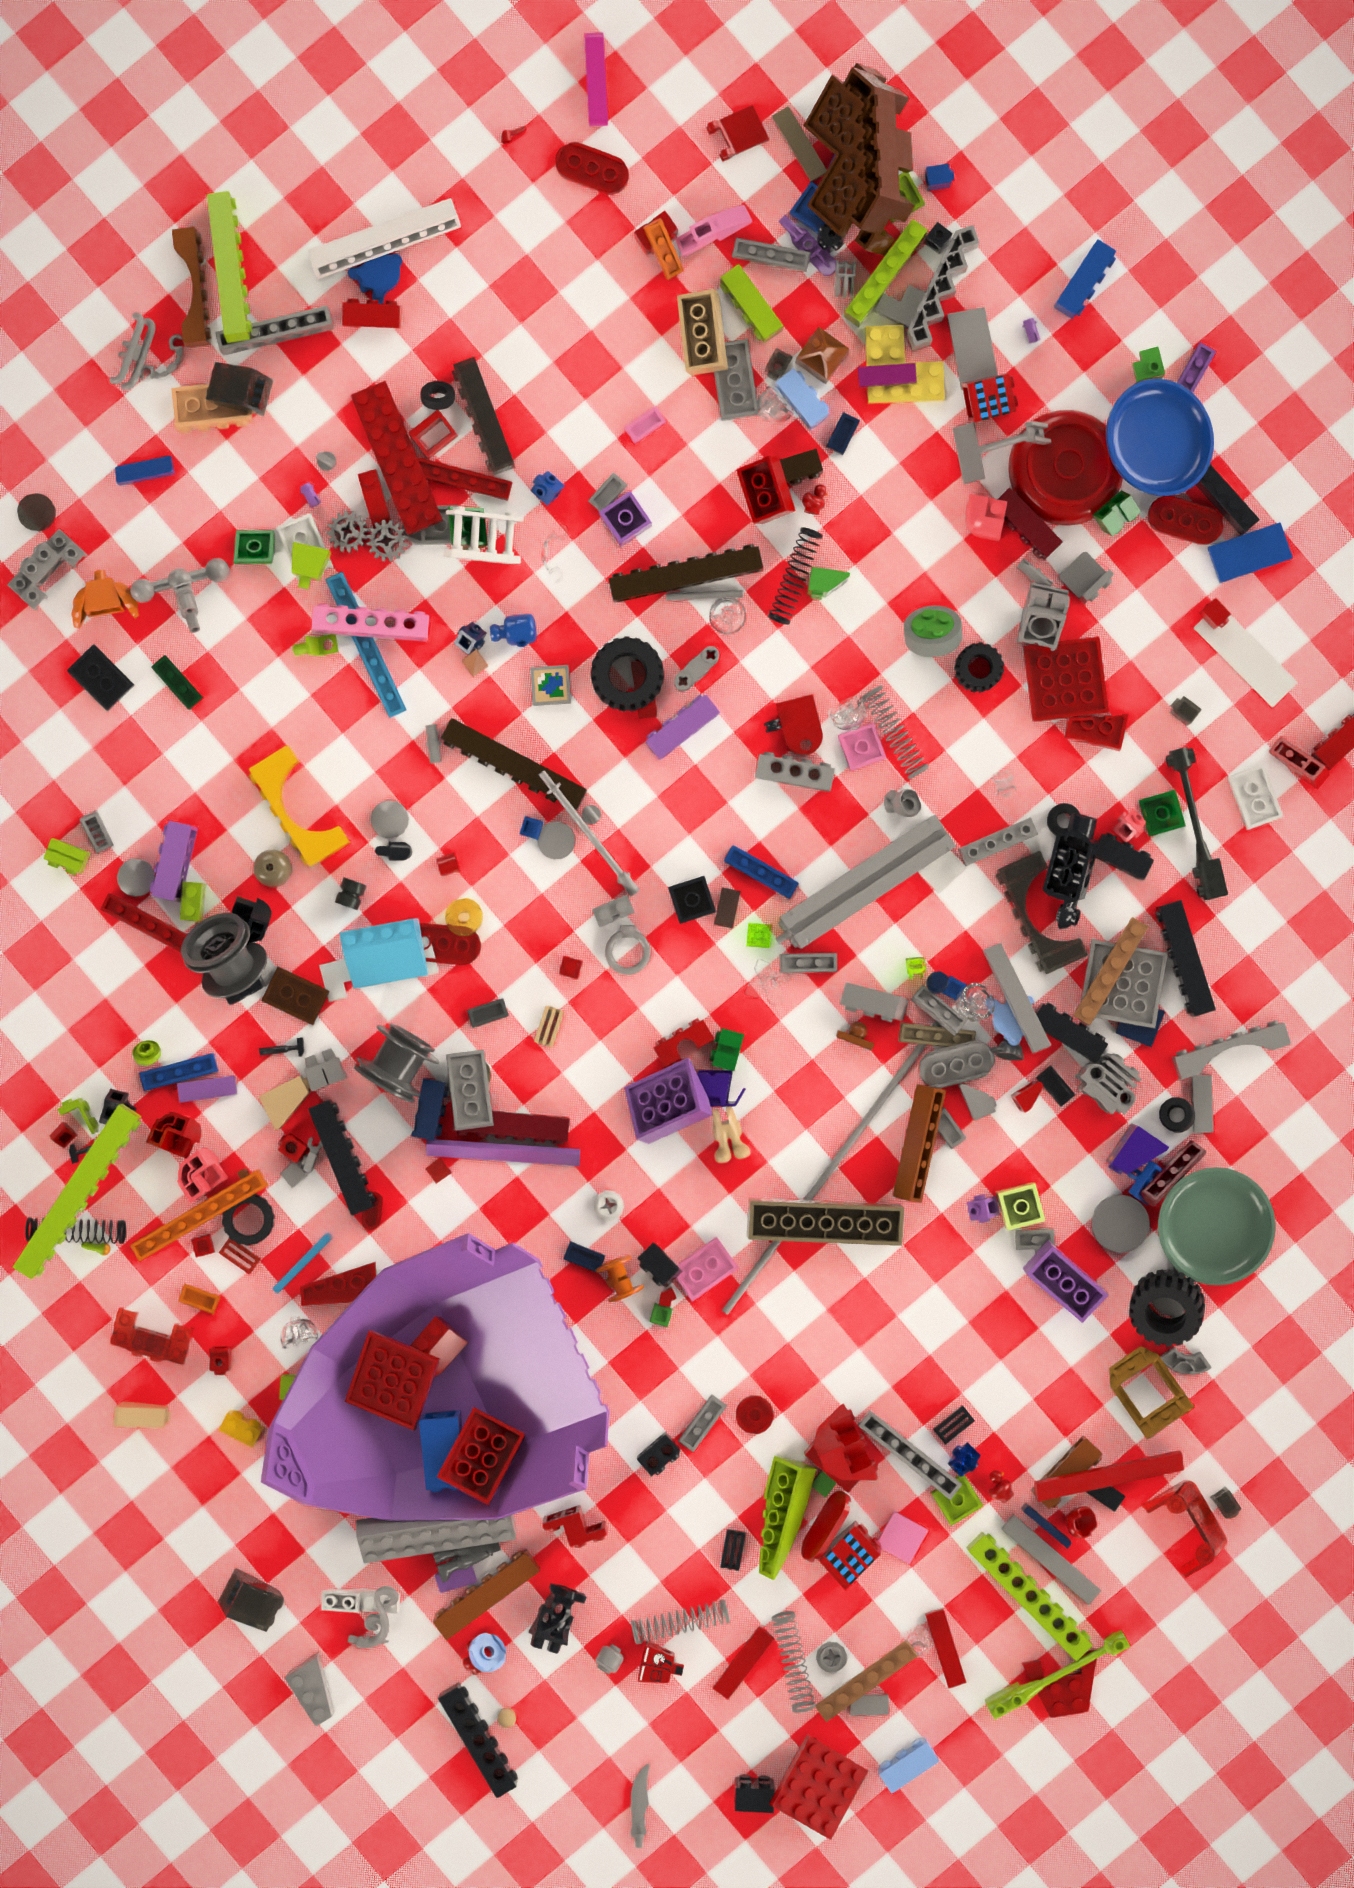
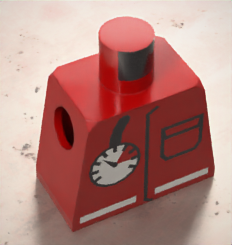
(658, 1664)

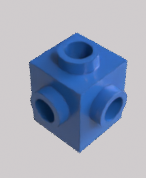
(547, 487)

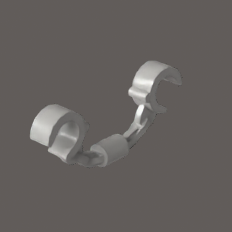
(172, 366)

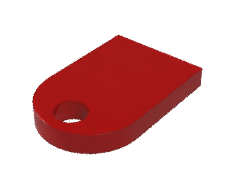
(800, 723)

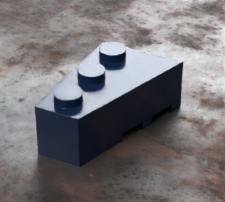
(430, 1109)

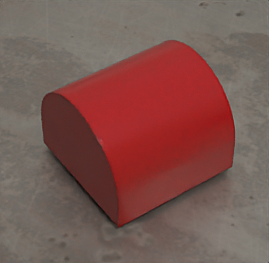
(447, 864)
(63, 1135)

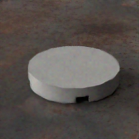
(556, 840)

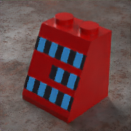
(989, 397)
(850, 1554)

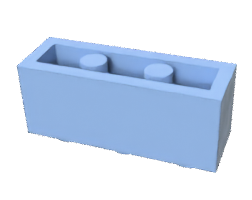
(802, 398)
(907, 1764)

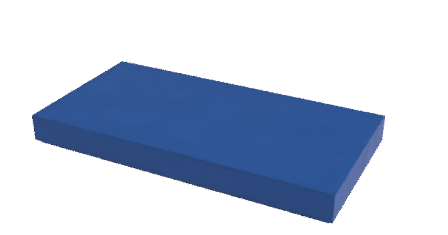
(1250, 552)

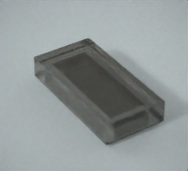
(727, 908)

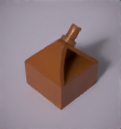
(822, 355)

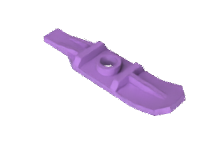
(819, 258)

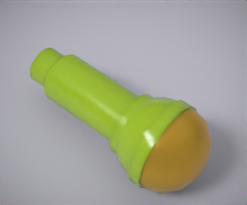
(103, 1249)

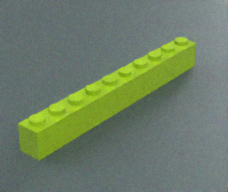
(77, 1191)

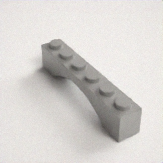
(1193, 1062)

